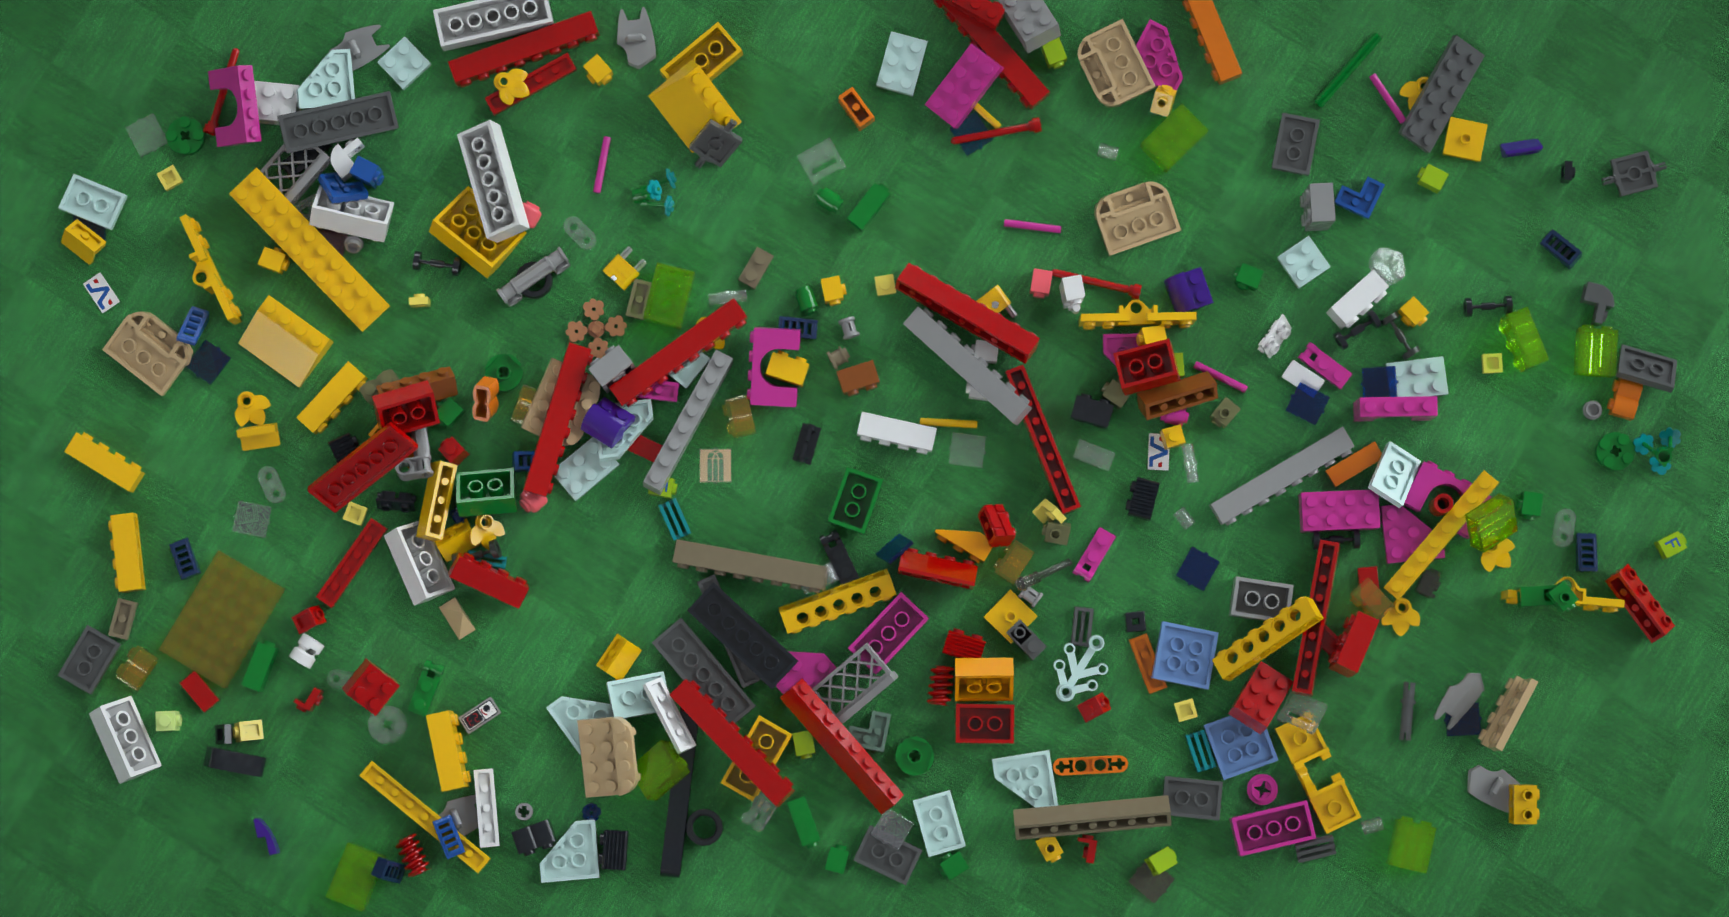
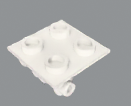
(1279, 331)

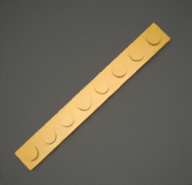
(1440, 535)
(420, 813)

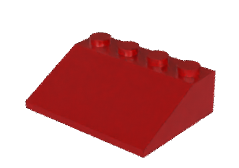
(938, 569)

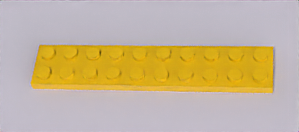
(309, 249)

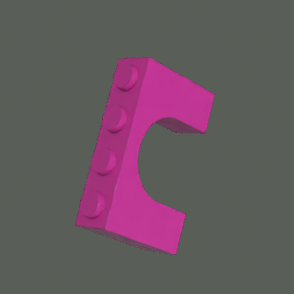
(246, 124)
(761, 390)
(1418, 408)
(1426, 479)

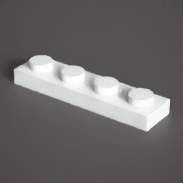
(669, 715)
(486, 808)

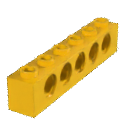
(828, 597)
(1308, 617)

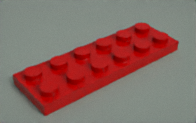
(362, 467)

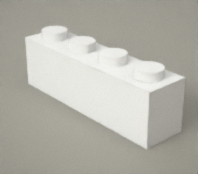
(896, 432)

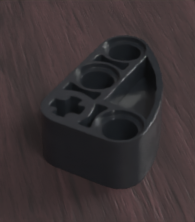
(234, 761)

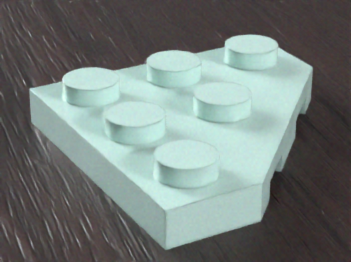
(328, 82)
(644, 415)
(569, 710)
(1028, 777)
(573, 855)

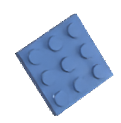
(1184, 655)
(1238, 747)

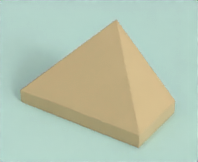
(457, 618)

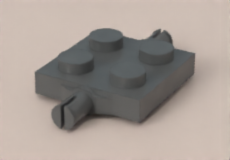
(715, 143)
(1633, 173)

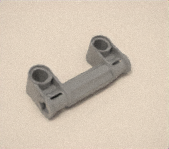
(554, 262)
(420, 460)

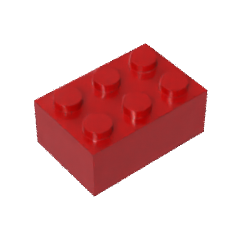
(1147, 367)
(407, 407)
(1353, 644)
(1260, 697)
(984, 723)

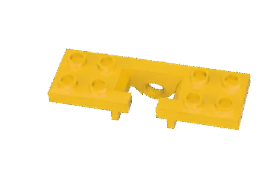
(205, 264)
(1145, 317)
(1588, 603)
(1331, 803)

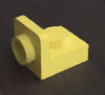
(1046, 511)
(248, 731)

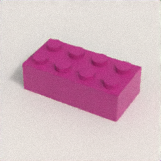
(964, 86)
(1339, 511)
(890, 630)
(1272, 828)

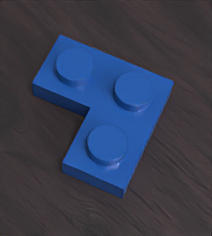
(341, 192)
(1362, 202)

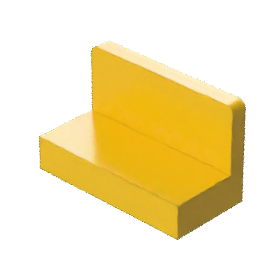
(82, 241)
(259, 436)
(455, 540)
(619, 657)

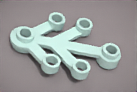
(1078, 671)

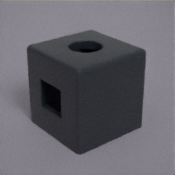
(1140, 615)

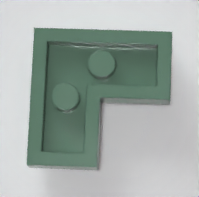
(876, 735)

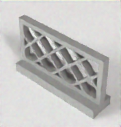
(305, 180)
(867, 694)

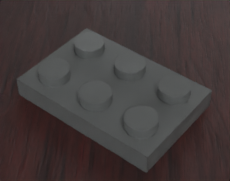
(1295, 144)
(1646, 368)
(89, 659)
(1193, 797)
(887, 860)

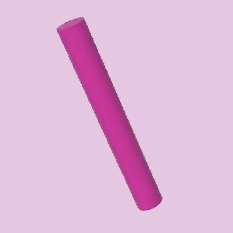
(1388, 99)
(602, 164)
(1032, 226)
(1221, 377)

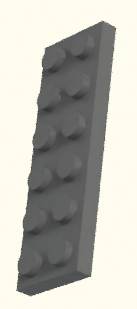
(1441, 94)
(337, 122)
(695, 662)

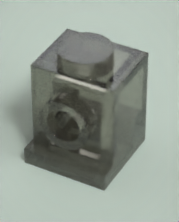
(1428, 583)

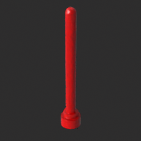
(1033, 125)
(209, 128)
(1132, 290)

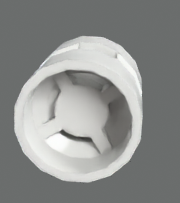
(306, 650)

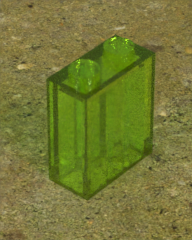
(1595, 351)
(1491, 522)
(660, 770)
(1411, 845)

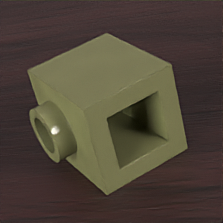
(1114, 393)
(1224, 413)
(1056, 532)

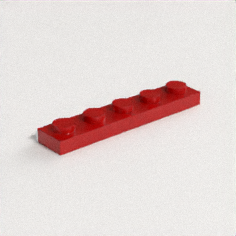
(536, 81)
(351, 563)

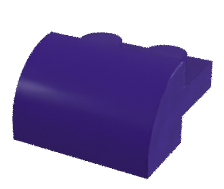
(1188, 291)
(607, 422)

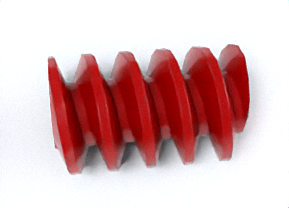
(940, 685)
(412, 855)

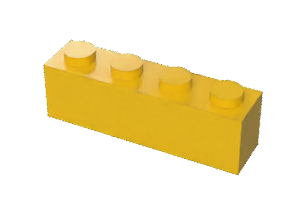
(332, 398)
(104, 462)
(436, 501)
(127, 552)

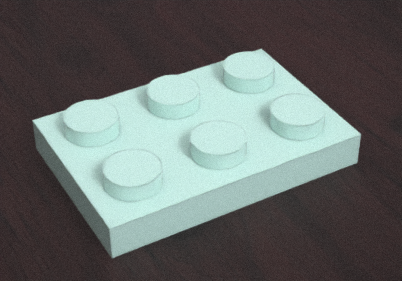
(901, 63)
(92, 202)
(1421, 377)
(584, 470)
(1394, 474)
(629, 697)
(939, 823)

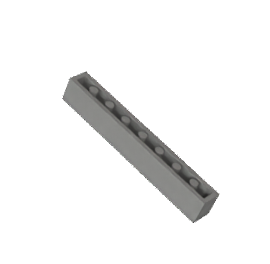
(967, 365)
(688, 422)
(1281, 476)

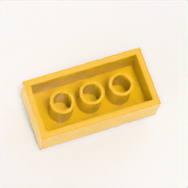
(711, 51)
(772, 742)
(447, 750)

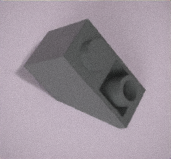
(1026, 640)

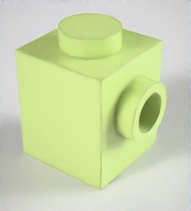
(168, 720)

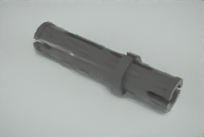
(1407, 710)

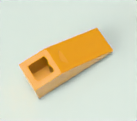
(971, 542)

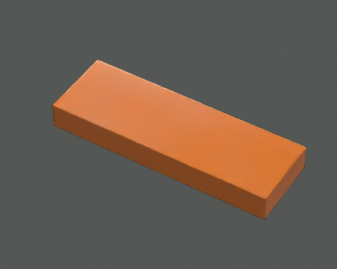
(1354, 464)
(1145, 658)

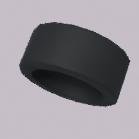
(543, 291)
(704, 812)

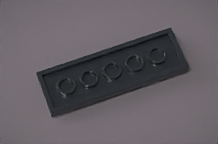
(742, 635)

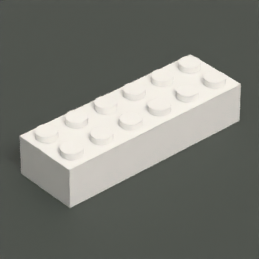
(489, 20)
(493, 181)

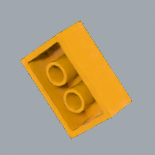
(984, 679)

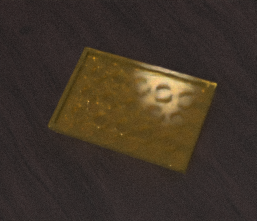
(222, 619)

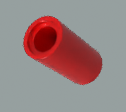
(1446, 500)

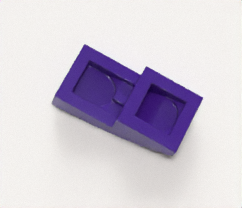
(264, 831)

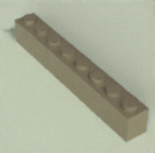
(752, 565)
(1092, 817)

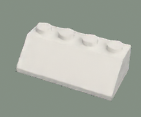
(358, 218)
(418, 564)
(125, 739)

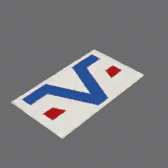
(101, 292)
(1157, 456)

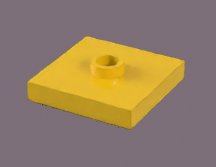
(1464, 139)
(1008, 612)

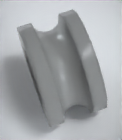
(528, 807)

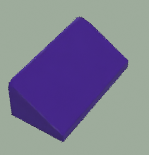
(1520, 148)

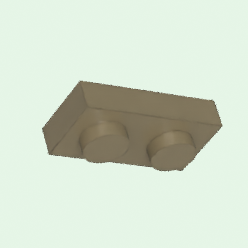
(756, 268)
(638, 299)
(123, 619)

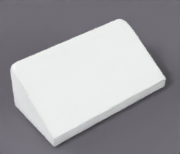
(1297, 373)

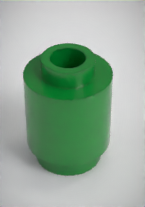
(829, 200)
(807, 300)

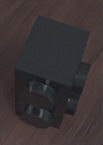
(1091, 411)

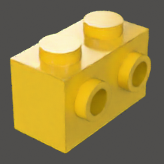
(787, 369)
(1523, 804)

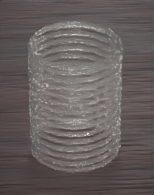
(1110, 150)
(1182, 517)
(1366, 831)

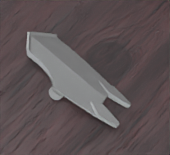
(636, 39)
(362, 45)
(1460, 698)
(1490, 786)
(462, 813)

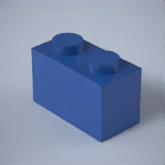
(367, 172)

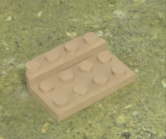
(1114, 65)
(1135, 216)
(149, 350)
(537, 411)
(1507, 713)
(608, 756)

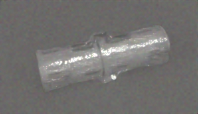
(724, 297)
(1190, 463)

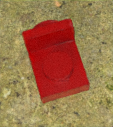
(309, 619)
(1088, 852)

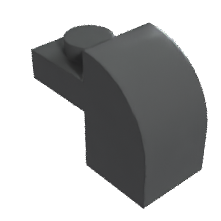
(1601, 298)

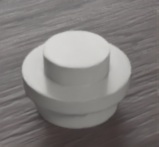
(353, 244)
(1592, 410)

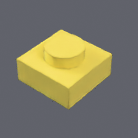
(170, 178)
(885, 285)
(419, 300)
(1492, 363)
(355, 513)
(1185, 710)

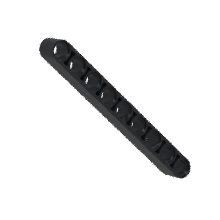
(678, 811)

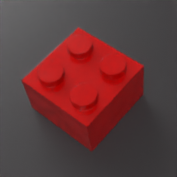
(370, 687)

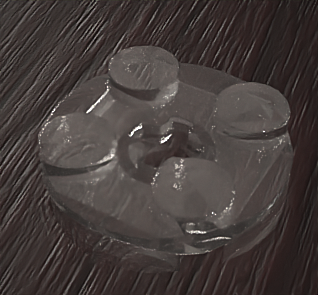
(1395, 262)
(387, 736)

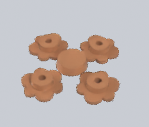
(596, 328)

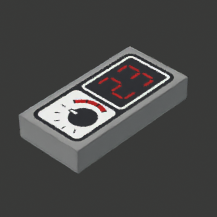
(479, 715)

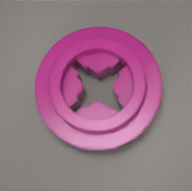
(1257, 781)

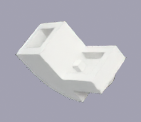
(341, 157)

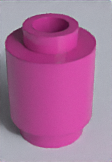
(1176, 418)

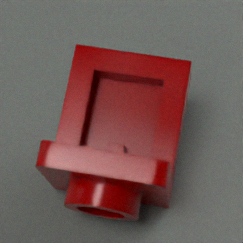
(313, 700)
(1094, 707)

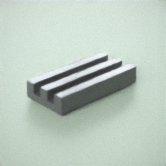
(1084, 610)
(1315, 851)

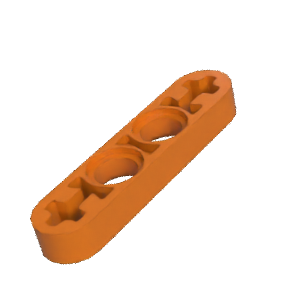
(1090, 768)

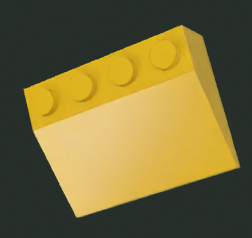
(690, 102)
(463, 232)
(285, 341)

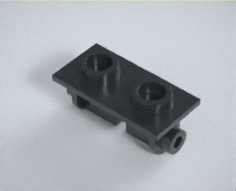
(806, 443)
(405, 502)

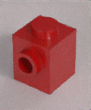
(453, 451)

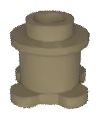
(838, 357)

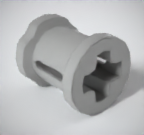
(848, 328)
(1031, 596)

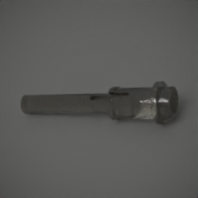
(1035, 577)

